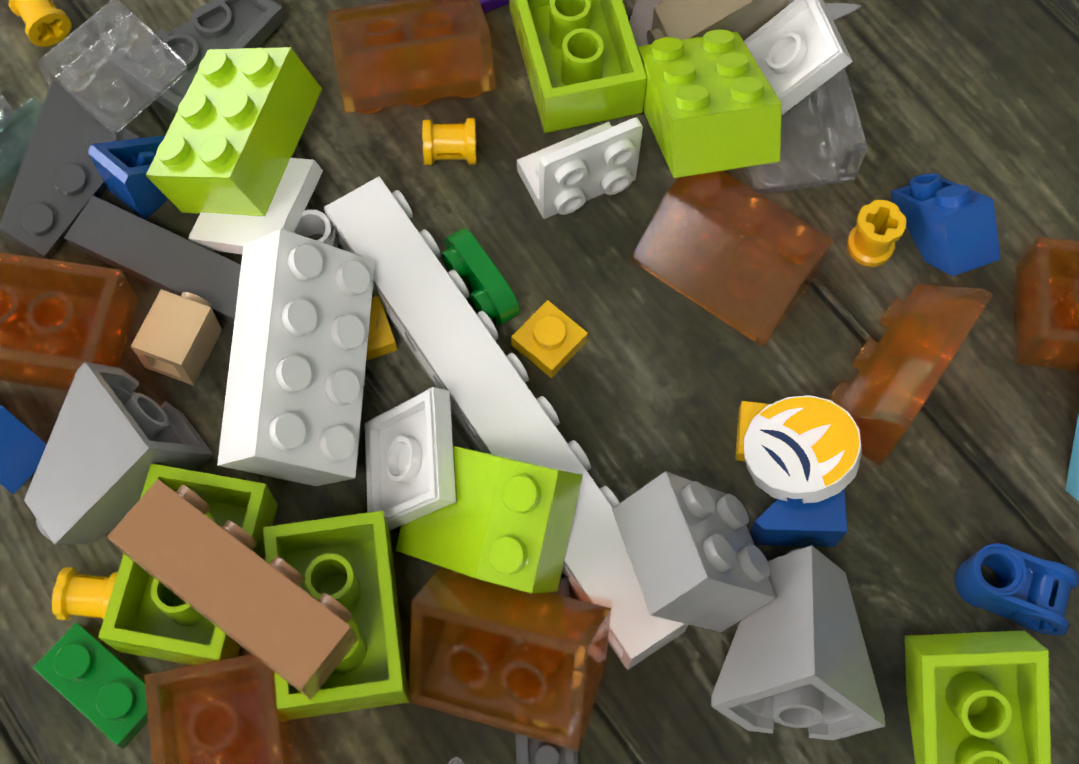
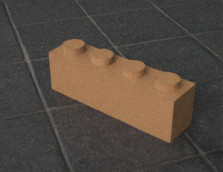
(235, 587)

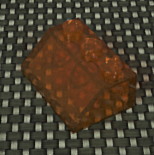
(410, 52)
(732, 252)
(907, 362)
(507, 656)

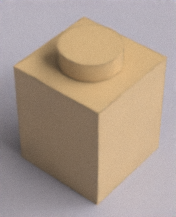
(177, 336)

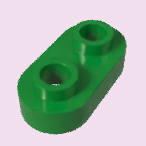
(489, 287)

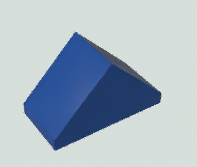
(124, 169)
(802, 523)

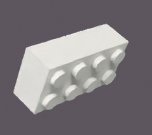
(297, 360)

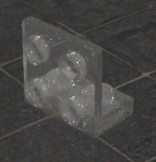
(113, 65)
(818, 142)

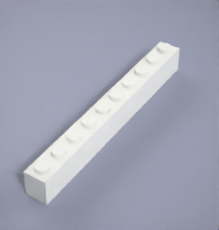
(493, 400)

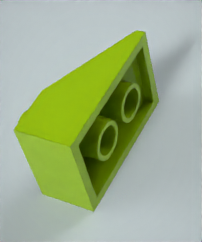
(505, 523)
(978, 698)

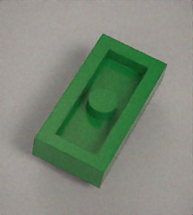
(96, 684)

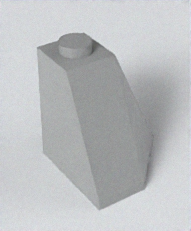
(103, 455)
(801, 656)

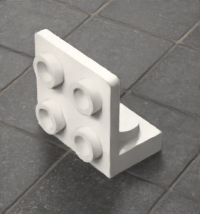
(582, 167)

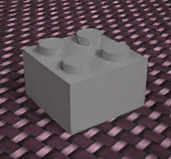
(693, 553)

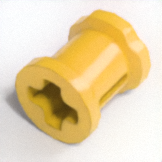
(43, 21)
(449, 141)
(876, 232)
(81, 594)

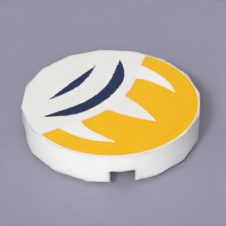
(803, 449)

